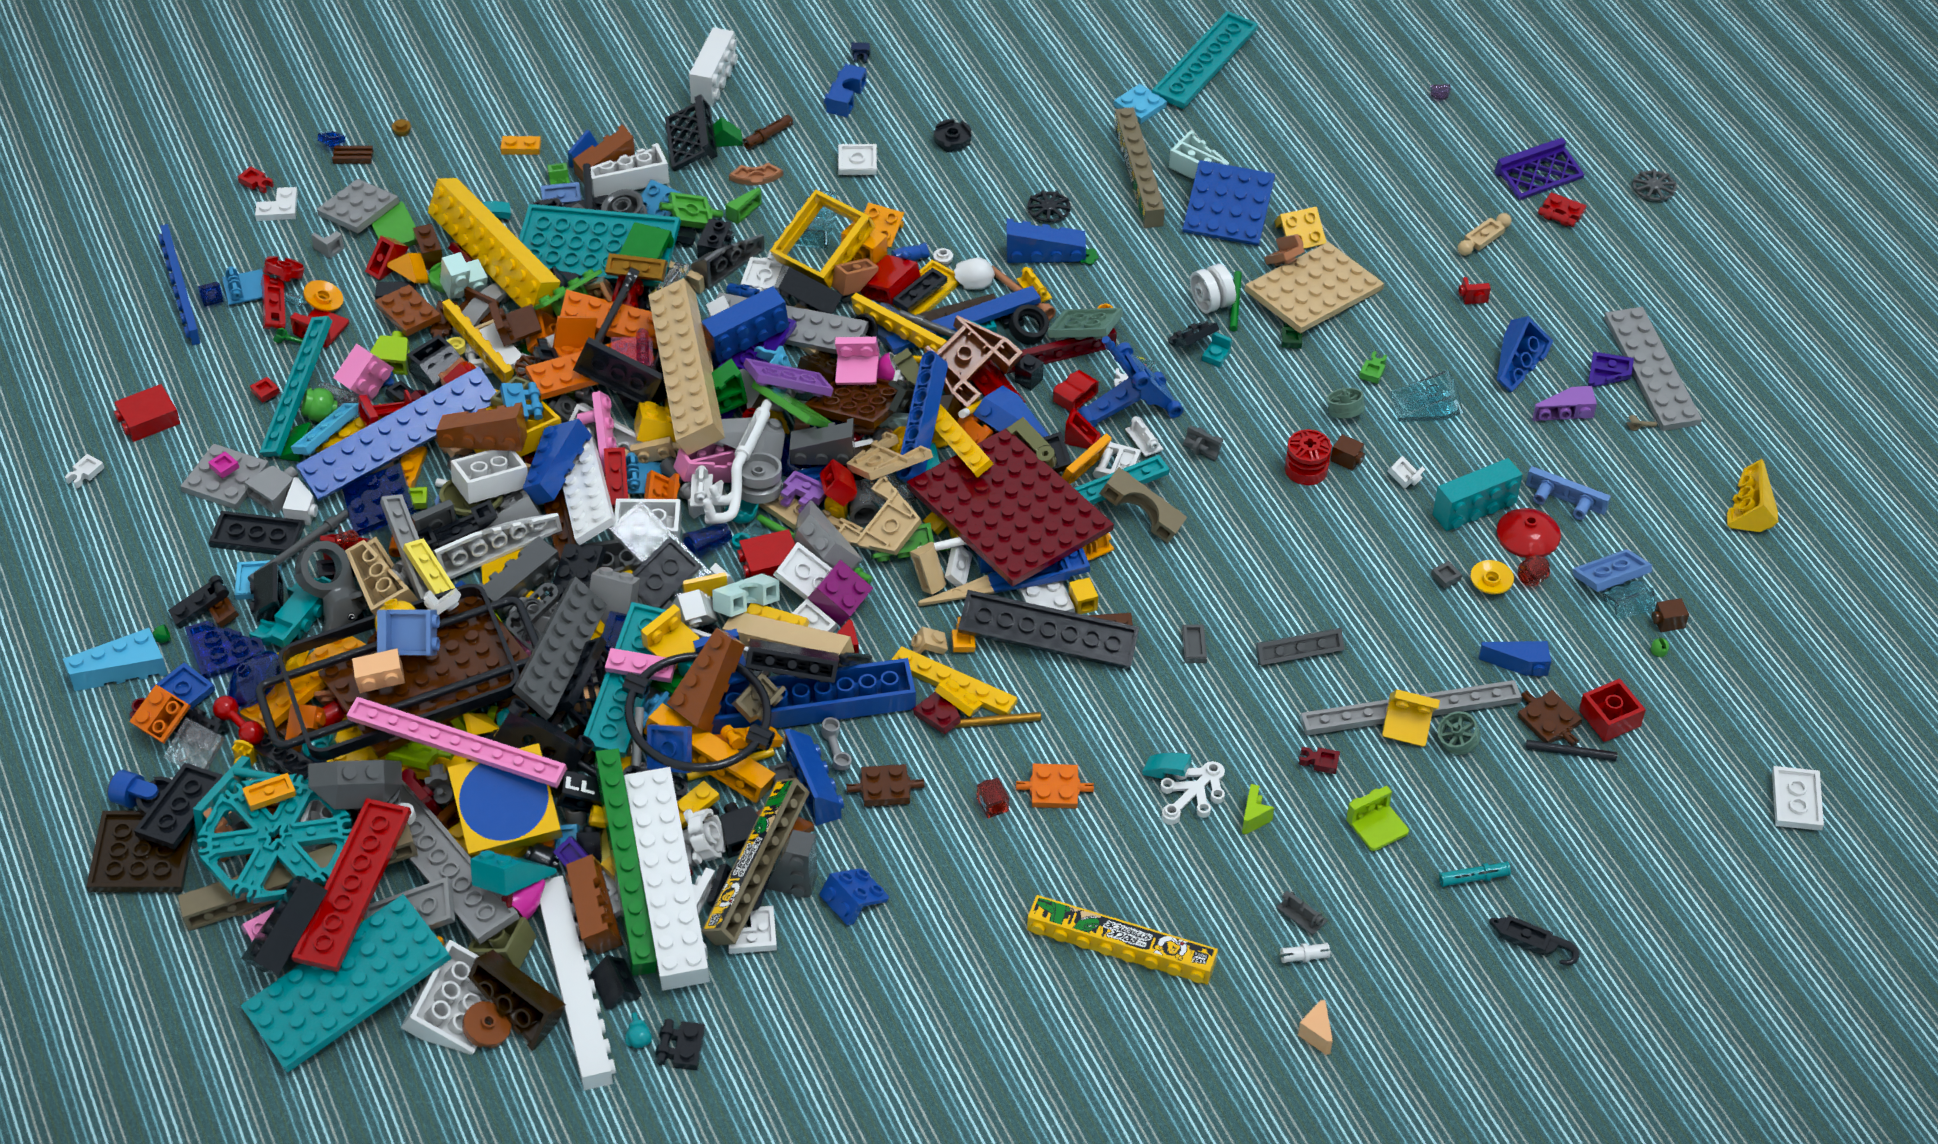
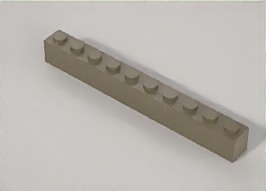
(215, 904)

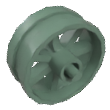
(1346, 403)
(1459, 733)

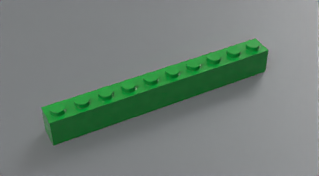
(625, 862)

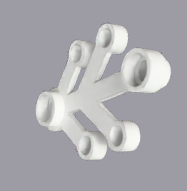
(1210, 773)

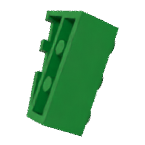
(729, 387)

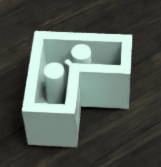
(458, 274)

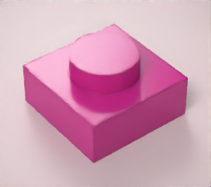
(223, 464)

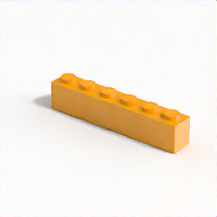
(745, 777)

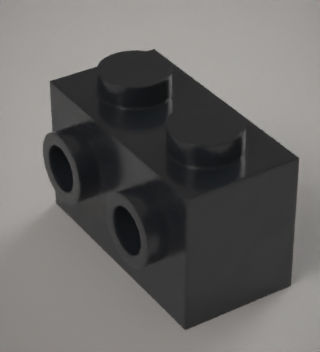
(714, 236)

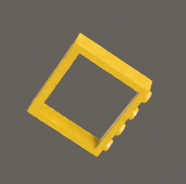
(803, 218)

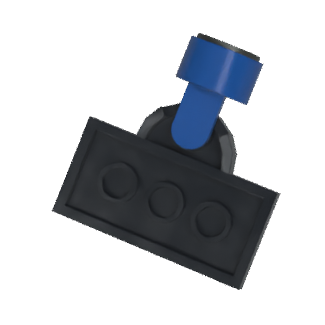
(164, 801)

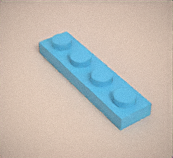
(327, 427)

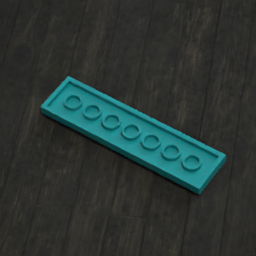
(1205, 59)
(607, 721)

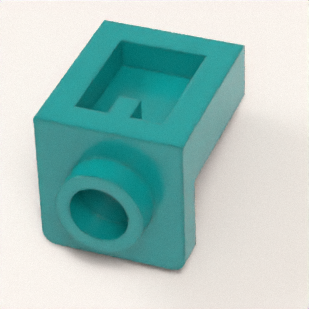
(1217, 350)

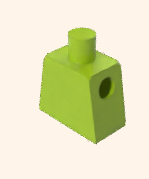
(393, 351)

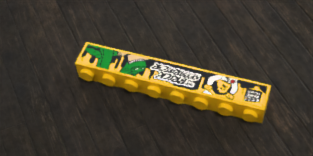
(1122, 939)

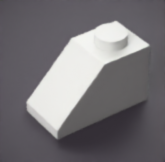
(300, 503)

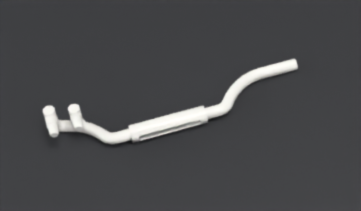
(742, 454)

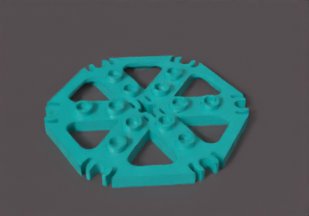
(259, 844)

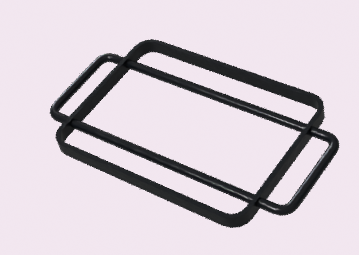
(367, 624)

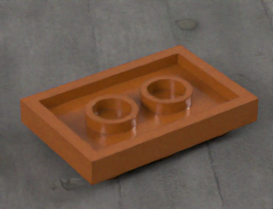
(408, 310)

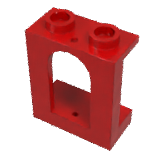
(370, 413)

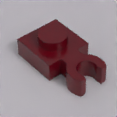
(1323, 760)

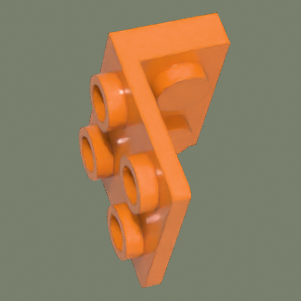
(572, 333)

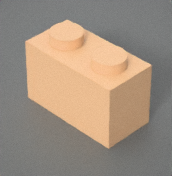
(378, 670)

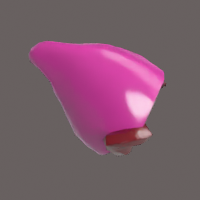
(526, 899)

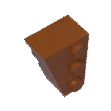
(610, 149)

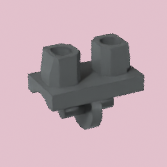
(1202, 442)
(440, 784)

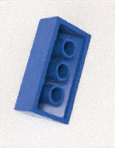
(813, 774)

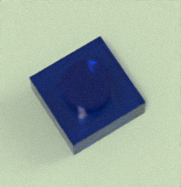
(331, 138)

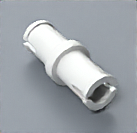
(1305, 952)

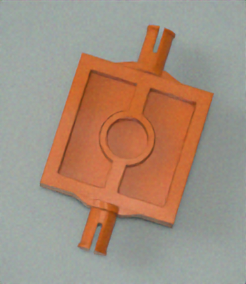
(1055, 786)

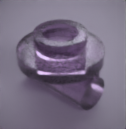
(1440, 91)

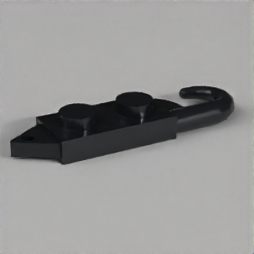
(1533, 937)

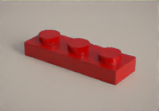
(616, 473)

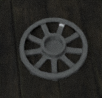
(1654, 185)

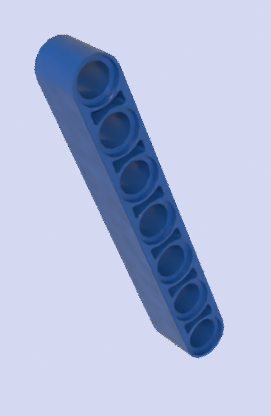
(923, 410)

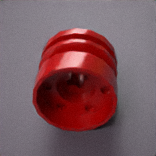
(1308, 457)

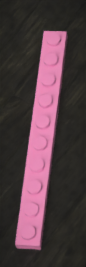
(457, 742)

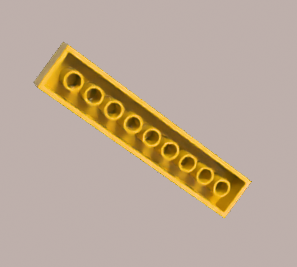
(492, 243)

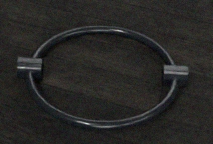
(756, 737)

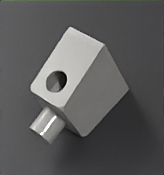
(270, 487)

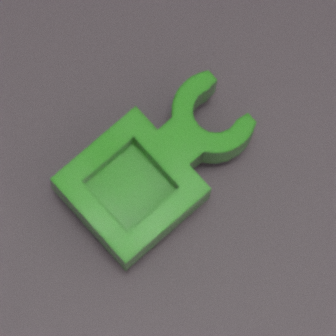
(1373, 369)

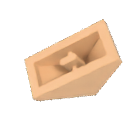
(1316, 1028)

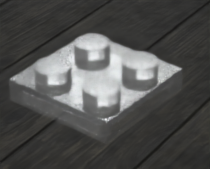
(194, 745)

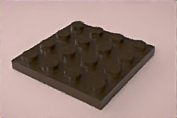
(132, 863)

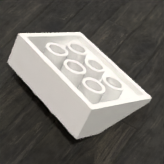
(443, 1001)

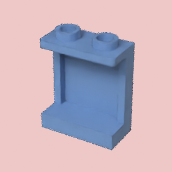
(408, 631)

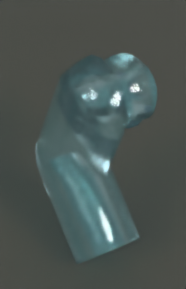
(295, 299)

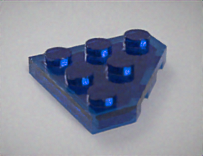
(220, 649)

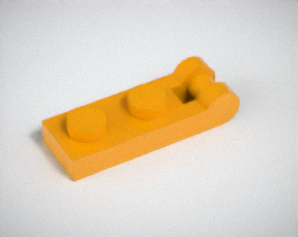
(413, 463)
(738, 735)

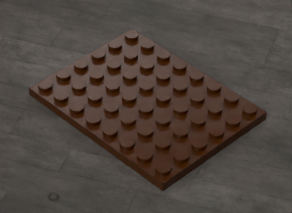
(463, 653)

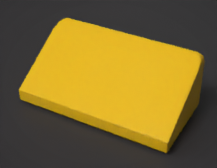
(705, 583)

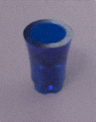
(707, 539)

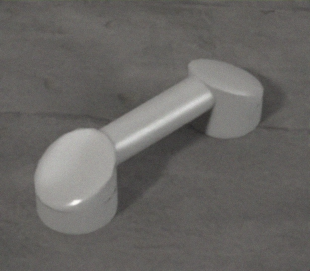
(830, 732)

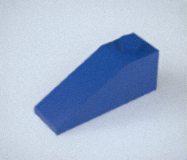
(1523, 657)

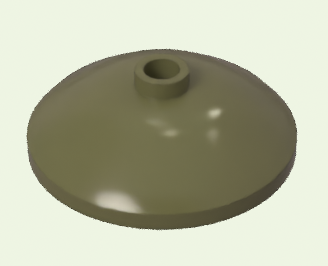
(461, 506)

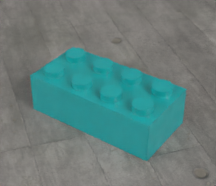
(1477, 494)

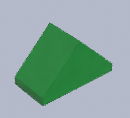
(727, 134)

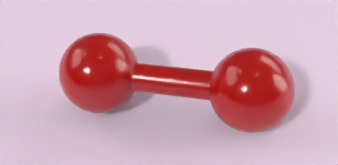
(227, 709)

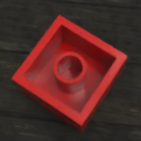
(1612, 710)

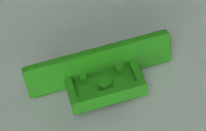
(574, 285)
(919, 538)

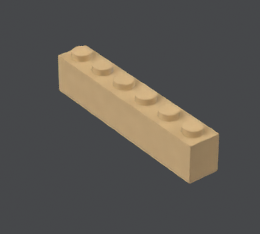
(787, 633)

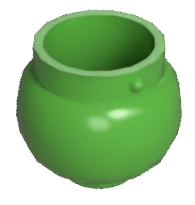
(318, 404)

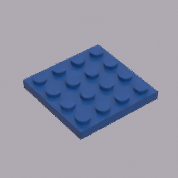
(1229, 203)

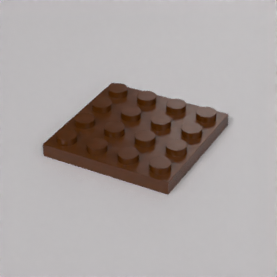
(863, 403)

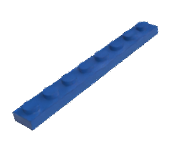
(180, 289)

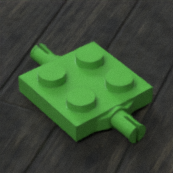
(691, 209)

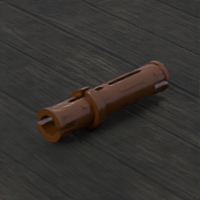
(761, 135)

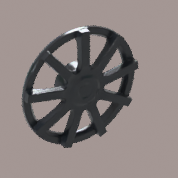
(1049, 206)

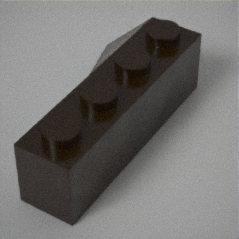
(517, 997)

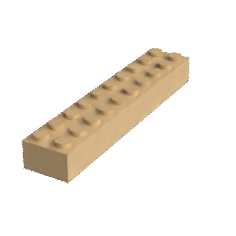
(686, 367)

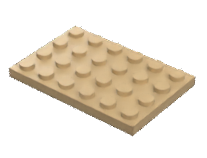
(1314, 287)

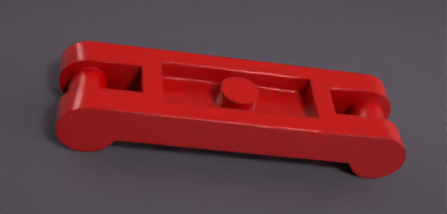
(273, 302)

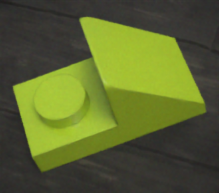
(1256, 814)

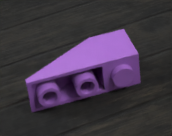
(1568, 404)

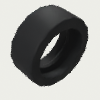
(1022, 335)

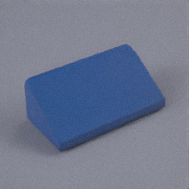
(581, 145)

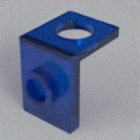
(211, 293)

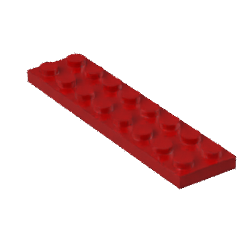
(352, 884)

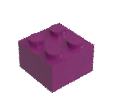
(840, 592)

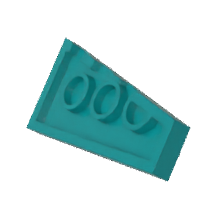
(227, 782)

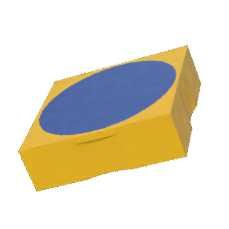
(502, 808)

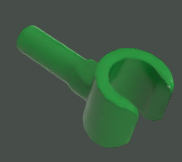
(283, 335)

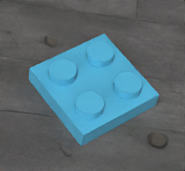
(1143, 100)

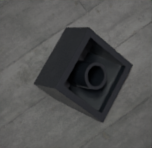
(267, 591)

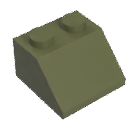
(511, 942)

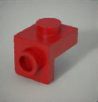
(1474, 292)

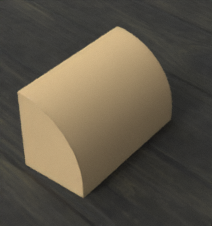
(928, 568)

